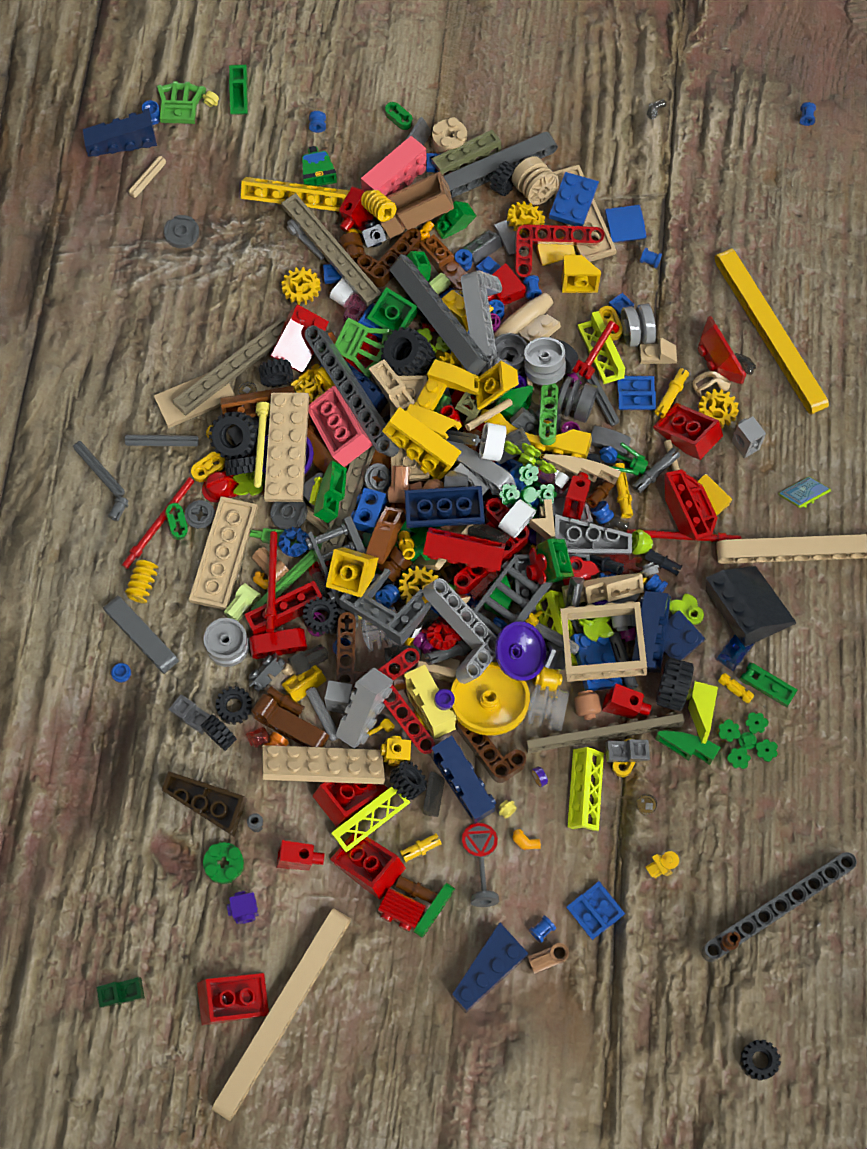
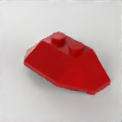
(718, 353)
(689, 505)

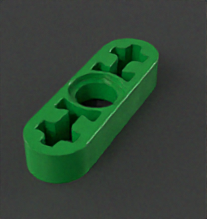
(434, 910)

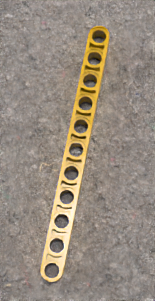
(771, 331)

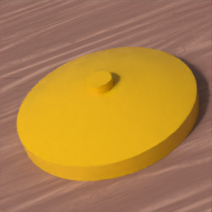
(491, 702)

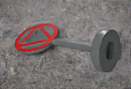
(481, 841)

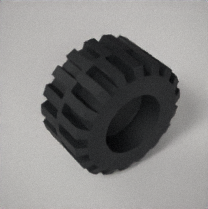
(398, 343)
(220, 440)
(675, 684)

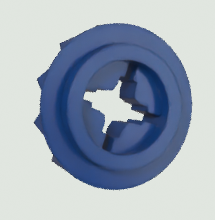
(296, 549)

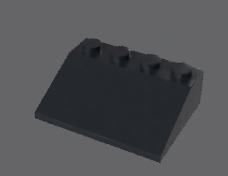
(748, 604)

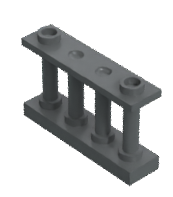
(347, 528)
(526, 605)

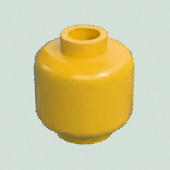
(549, 678)

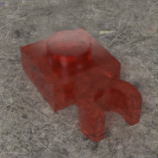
(628, 564)
(480, 590)
(258, 737)

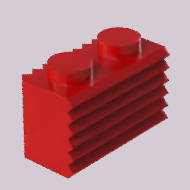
(401, 910)

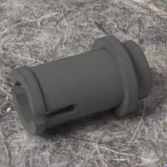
(118, 508)
(255, 818)

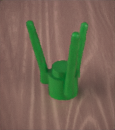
(637, 464)

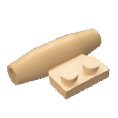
(530, 320)

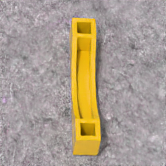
(570, 443)

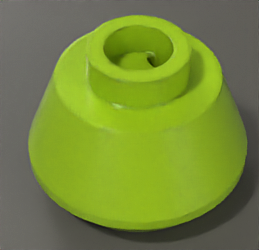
(641, 542)

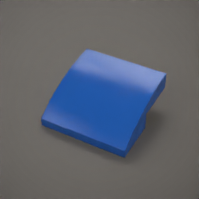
(625, 223)
(636, 393)
(596, 910)

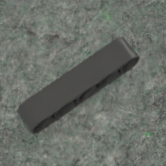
(141, 634)

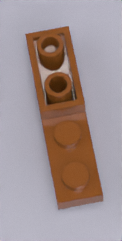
(443, 260)
(386, 531)

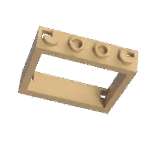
(605, 670)

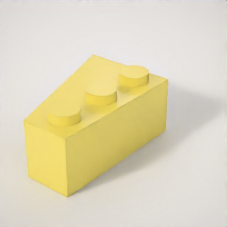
(421, 694)

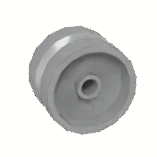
(638, 325)
(545, 361)
(225, 631)

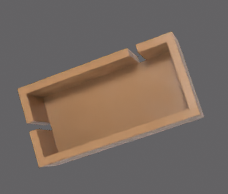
(419, 204)

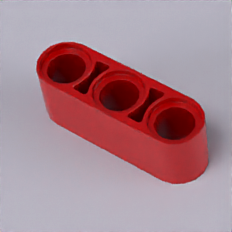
(281, 642)

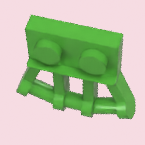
(179, 111)
(351, 341)

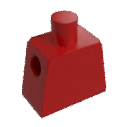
(352, 210)
(512, 287)
(578, 492)
(625, 702)
(290, 852)

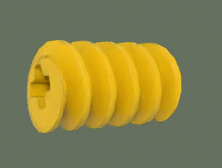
(378, 205)
(140, 580)

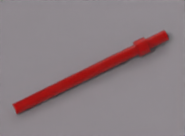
(679, 536)
(136, 551)
(270, 611)

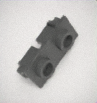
(260, 676)

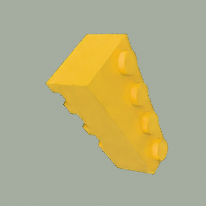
(421, 444)

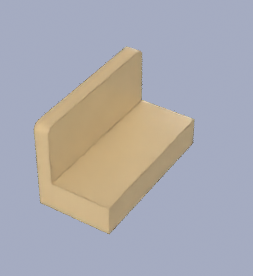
(442, 670)

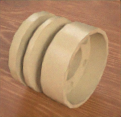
(535, 180)

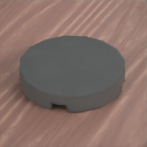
(181, 231)
(288, 514)

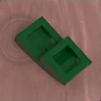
(120, 992)

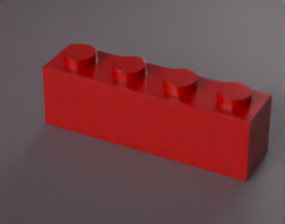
(464, 549)
(288, 608)

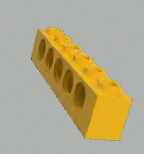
(279, 191)

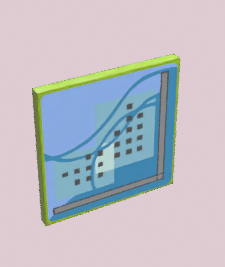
(804, 492)

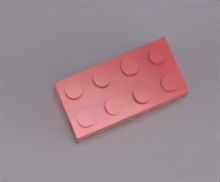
(397, 168)
(338, 427)

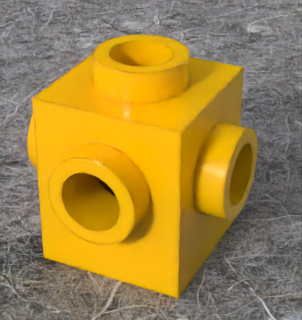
(395, 750)

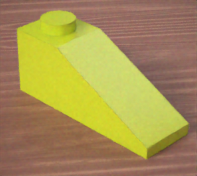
(701, 707)

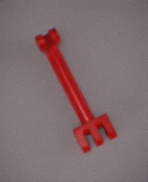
(586, 366)

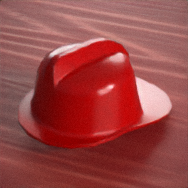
(219, 485)

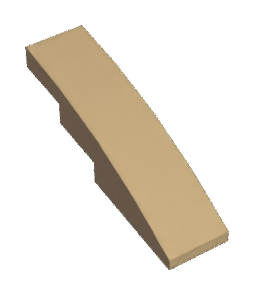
(391, 385)
(573, 465)
(609, 588)

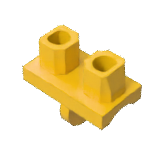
(663, 864)

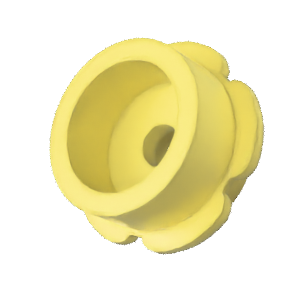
(210, 99)
(507, 808)

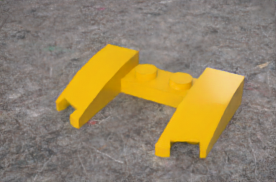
(440, 377)

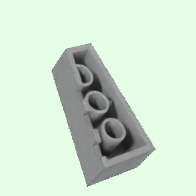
(590, 538)
(365, 705)

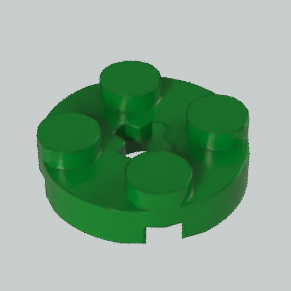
(229, 872)

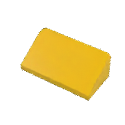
(553, 252)
(716, 495)
(298, 685)

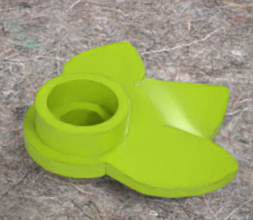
(246, 484)
(687, 606)
(596, 627)

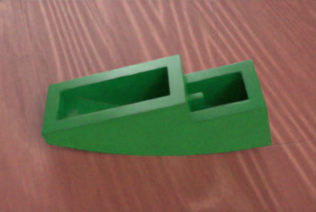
(238, 89)
(330, 492)
(688, 745)

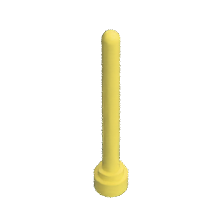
(263, 412)

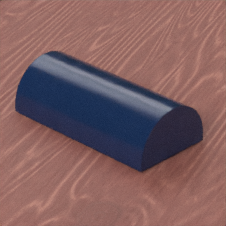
(444, 507)

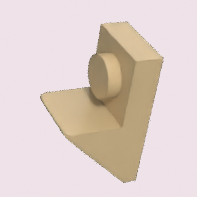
(659, 353)
(544, 524)

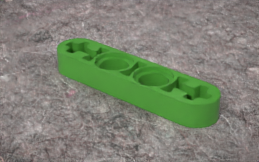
(548, 413)

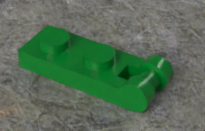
(768, 684)

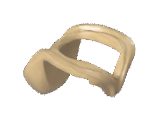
(720, 380)

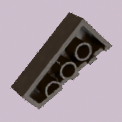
(211, 802)

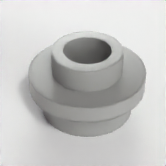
(650, 569)

